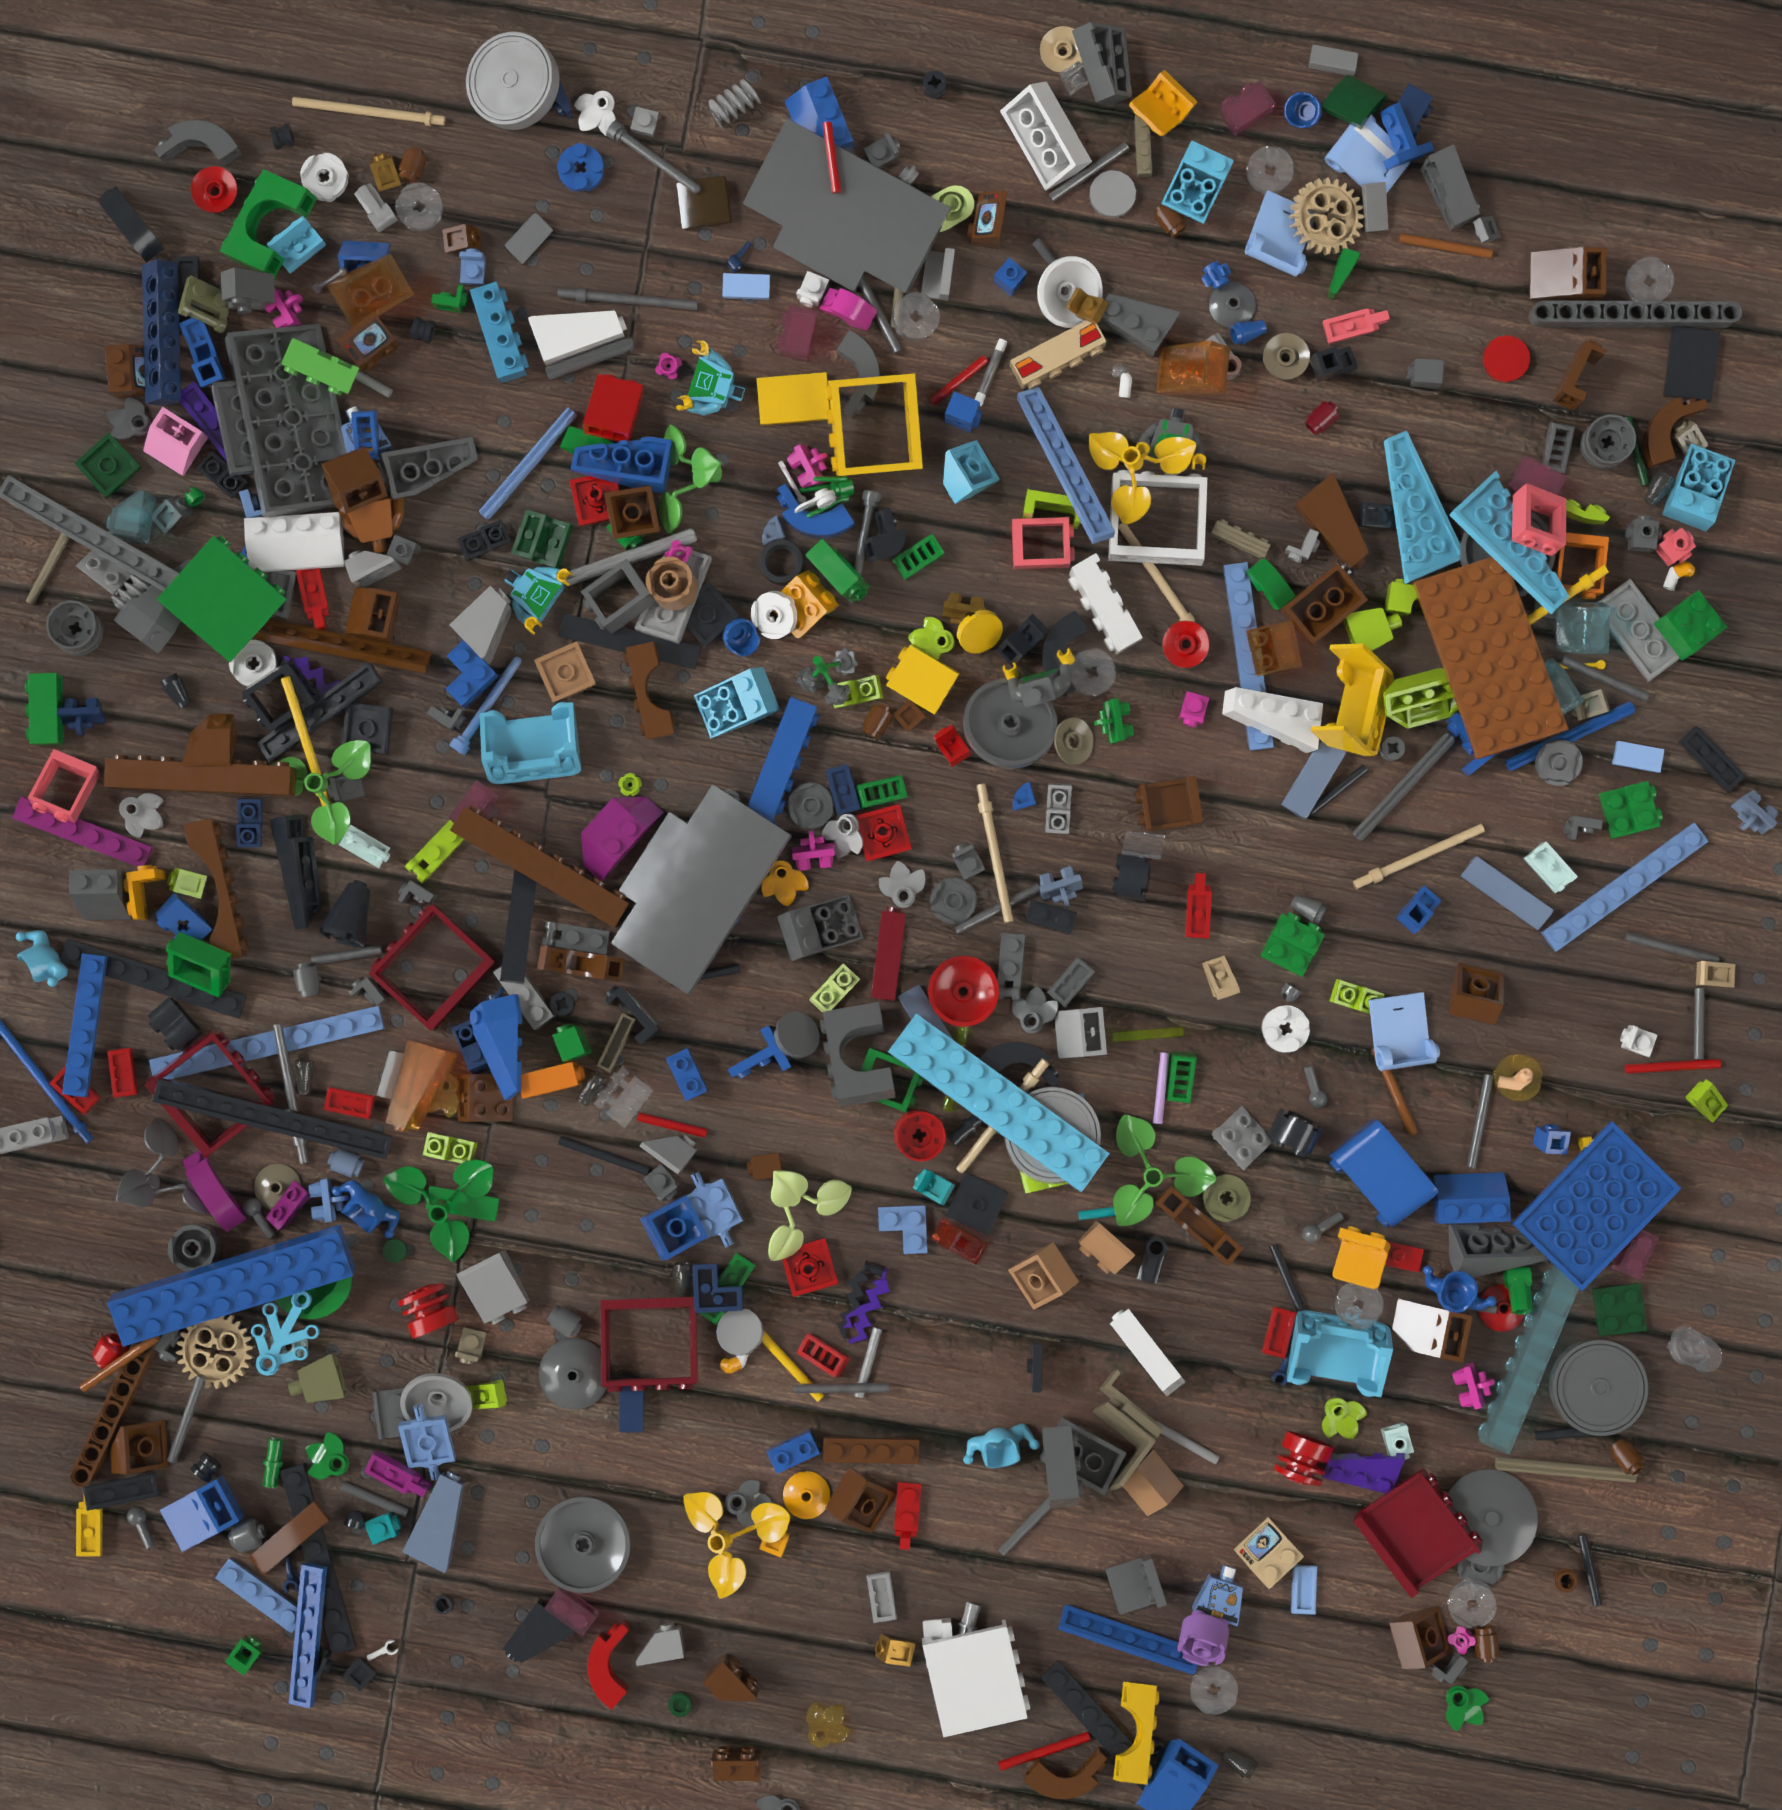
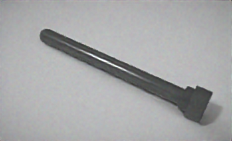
(617, 132)
(871, 500)

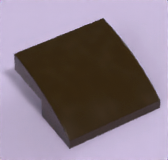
(707, 207)

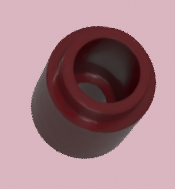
(1322, 417)

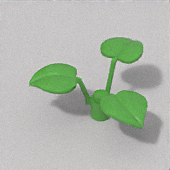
(705, 470)
(333, 820)
(1133, 1204)

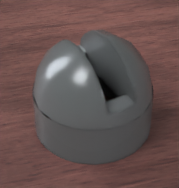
(1290, 992)

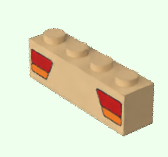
(1058, 353)

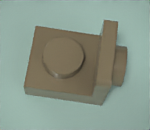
(1687, 433)
(471, 1345)

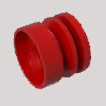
(930, 1143)
(427, 1310)
(1303, 1458)

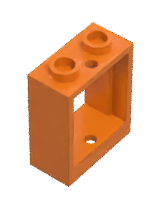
(1589, 542)
(551, 1079)

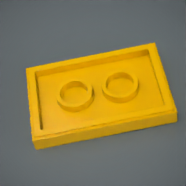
(792, 398)

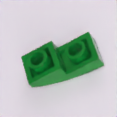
(576, 438)
(1269, 581)

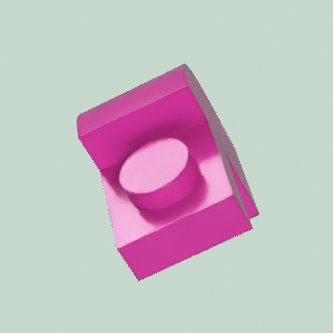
(849, 308)

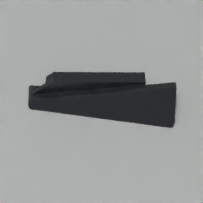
(298, 868)

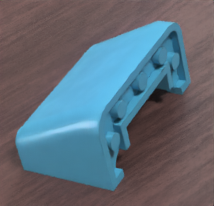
(530, 746)
(1337, 1351)

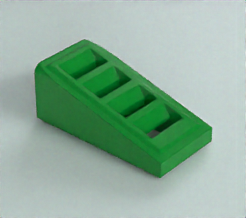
(1345, 264)
(939, 553)
(902, 793)
(1187, 1057)

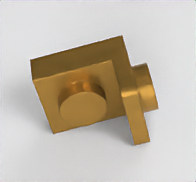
(384, 171)
(1086, 306)
(894, 1650)

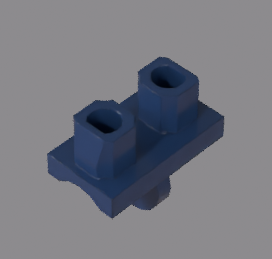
(81, 717)

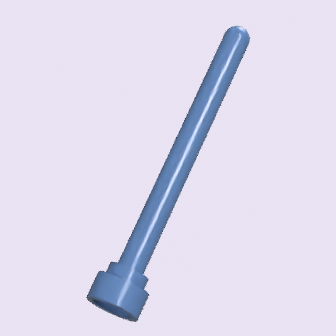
(462, 742)

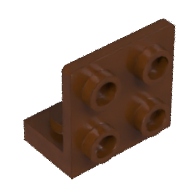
(482, 1099)
(736, 1764)

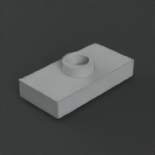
(881, 1596)

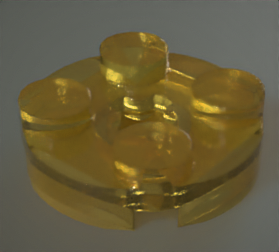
(1513, 1063)

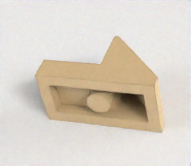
(1715, 974)
(1220, 978)

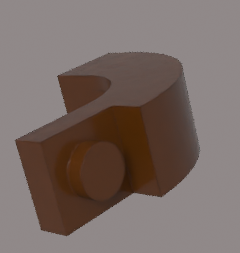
(1656, 438)
(580, 963)
(1069, 1784)

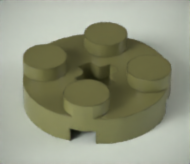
(1232, 1210)

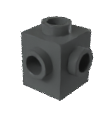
(1643, 534)

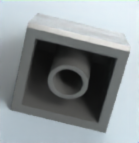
(99, 894)

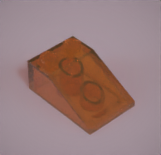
(370, 289)
(1193, 369)

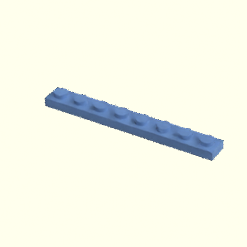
(1065, 465)
(1243, 619)
(1624, 887)

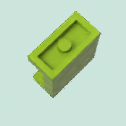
(1048, 502)

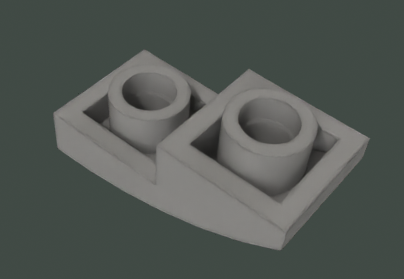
(1058, 808)

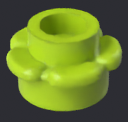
(630, 778)

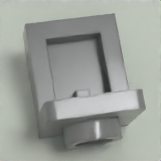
(1309, 545)

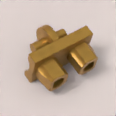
(956, 611)

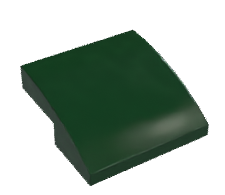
(1353, 101)
(542, 539)

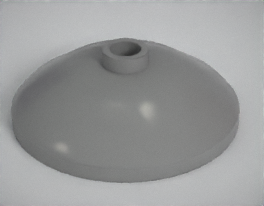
(453, 1400)

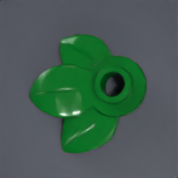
(324, 1455)
(1465, 1709)

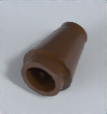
(1570, 1581)

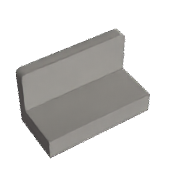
(938, 274)

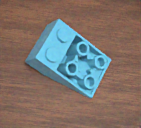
(1197, 182)
(1699, 488)
(737, 702)

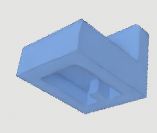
(472, 267)
(250, 504)

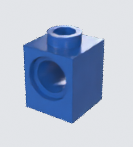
(1010, 277)

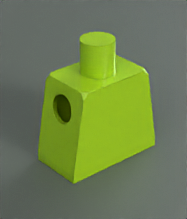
(1371, 627)

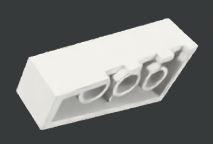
(1104, 605)
(1276, 716)

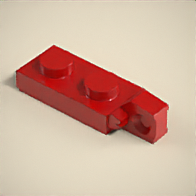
(313, 596)
(1198, 908)
(907, 1512)

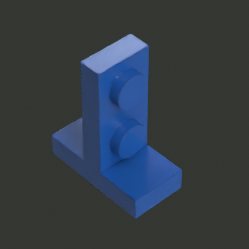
(1401, 138)
(1457, 728)
(762, 1057)

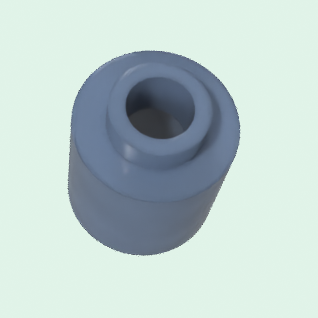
(345, 1163)

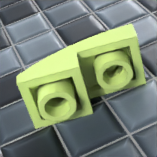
(834, 989)

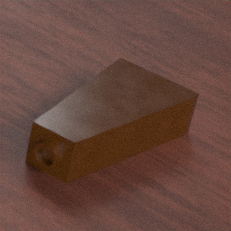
(1329, 515)

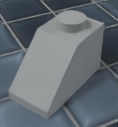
(663, 1646)

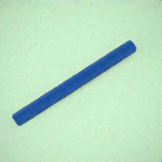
(1574, 734)

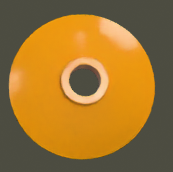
(806, 1482)

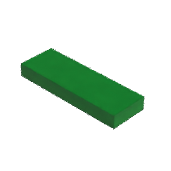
(463, 1205)
(733, 1275)

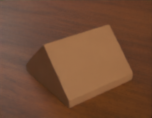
(1152, 1484)

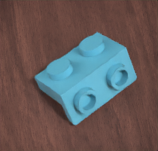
(296, 244)

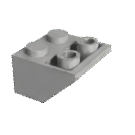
(1080, 1033)

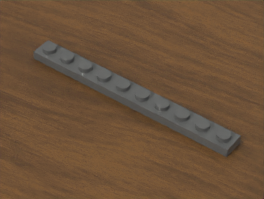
(87, 533)

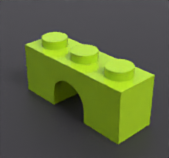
(1400, 598)

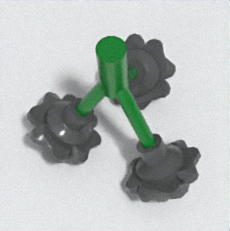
(811, 679)

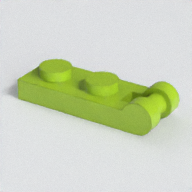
(435, 852)

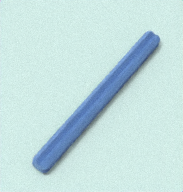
(528, 463)

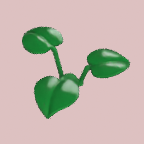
(446, 1237)

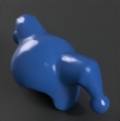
(367, 1208)
(1457, 1291)

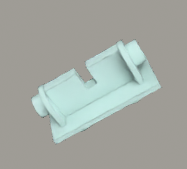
(365, 846)

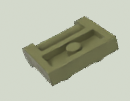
(206, 297)

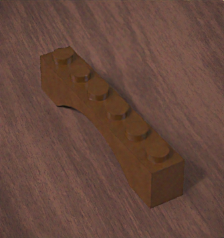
(205, 840)

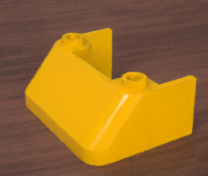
(1362, 703)

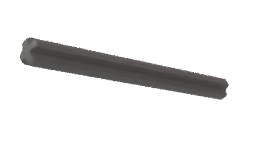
(1403, 786)

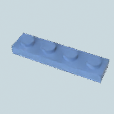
(259, 1593)

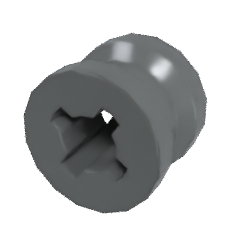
(1388, 752)

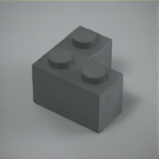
(247, 289)

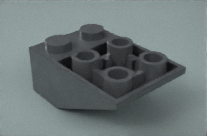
(820, 927)

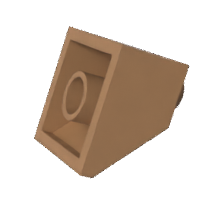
(1106, 1248)
(1043, 1276)

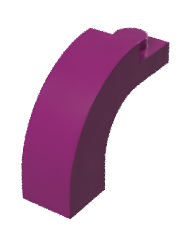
(213, 1192)

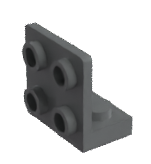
(1135, 1584)

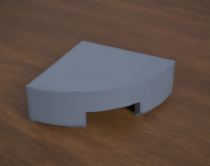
(772, 531)

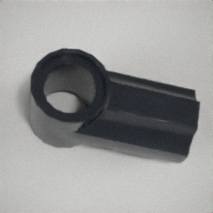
(1151, 1261)

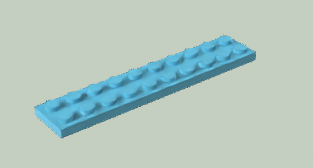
(998, 1103)

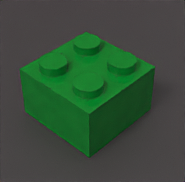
(1690, 625)

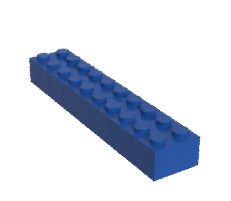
(231, 1285)

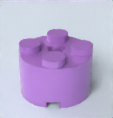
(1203, 1638)

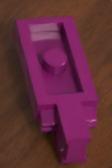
(396, 1474)

